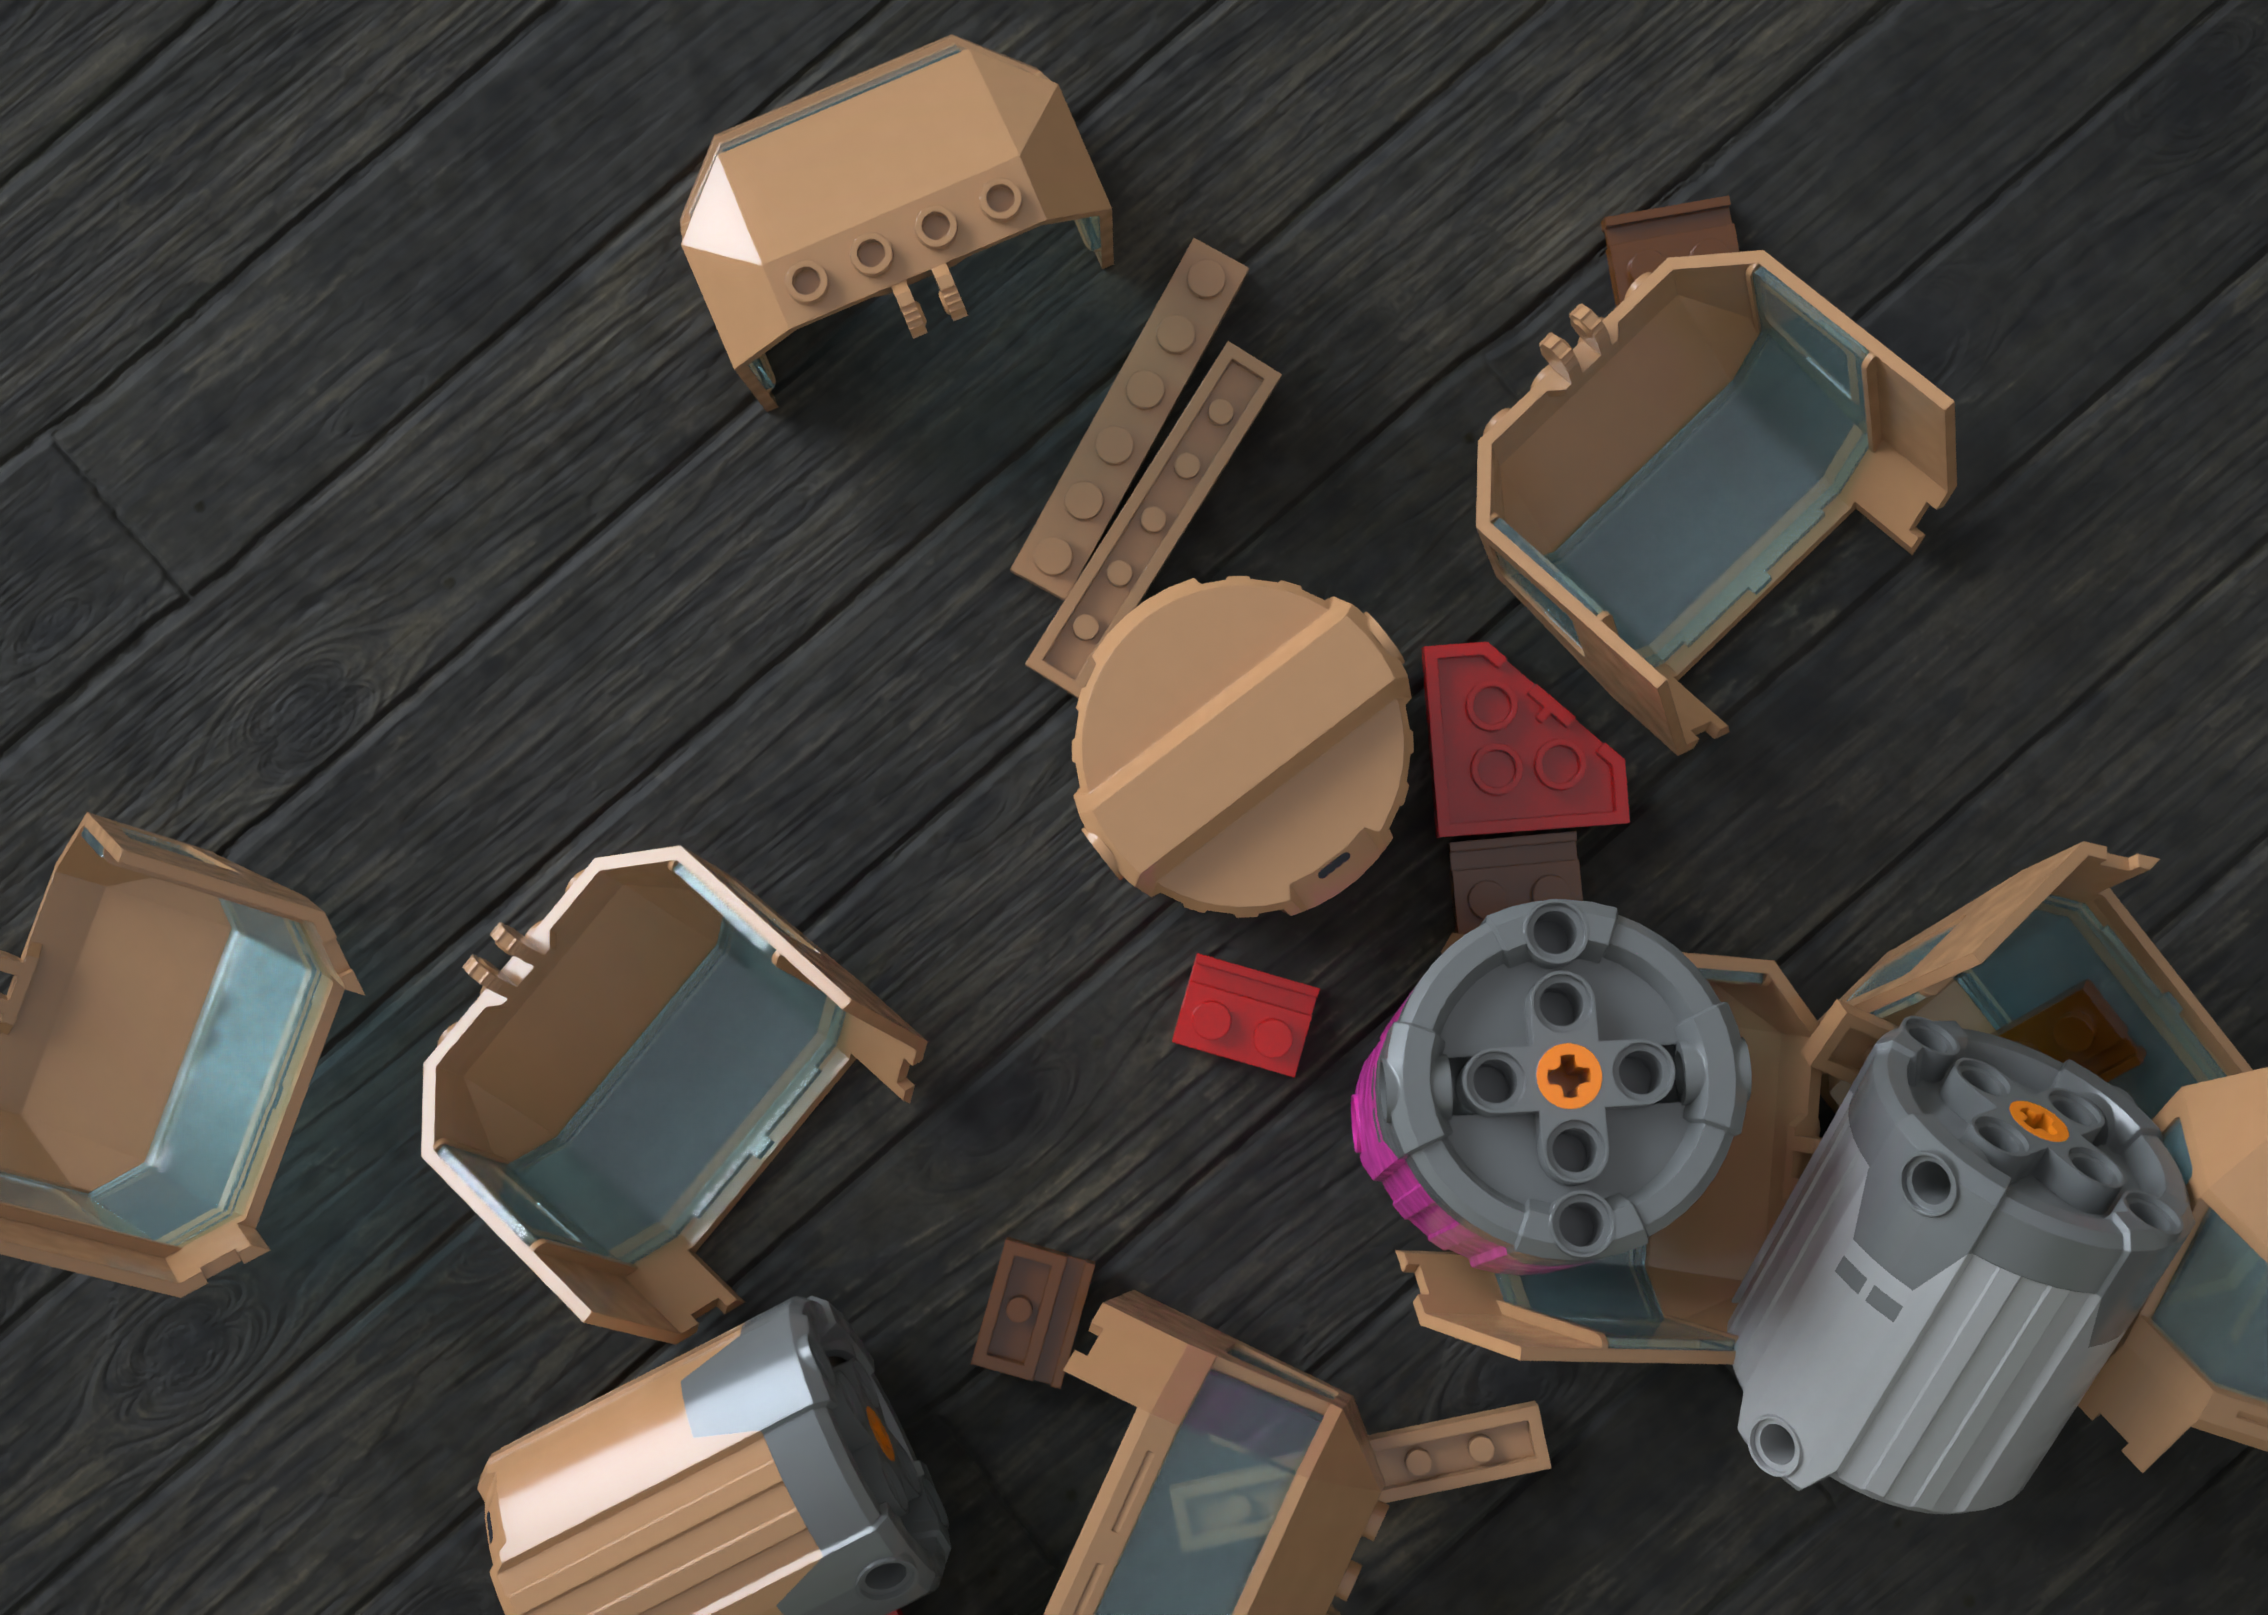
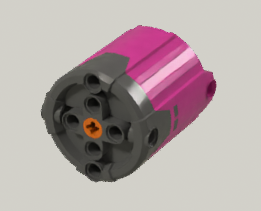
(1552, 1090)

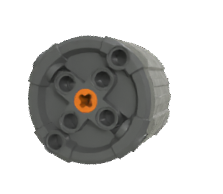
(1951, 1271)

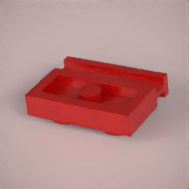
(1245, 1015)

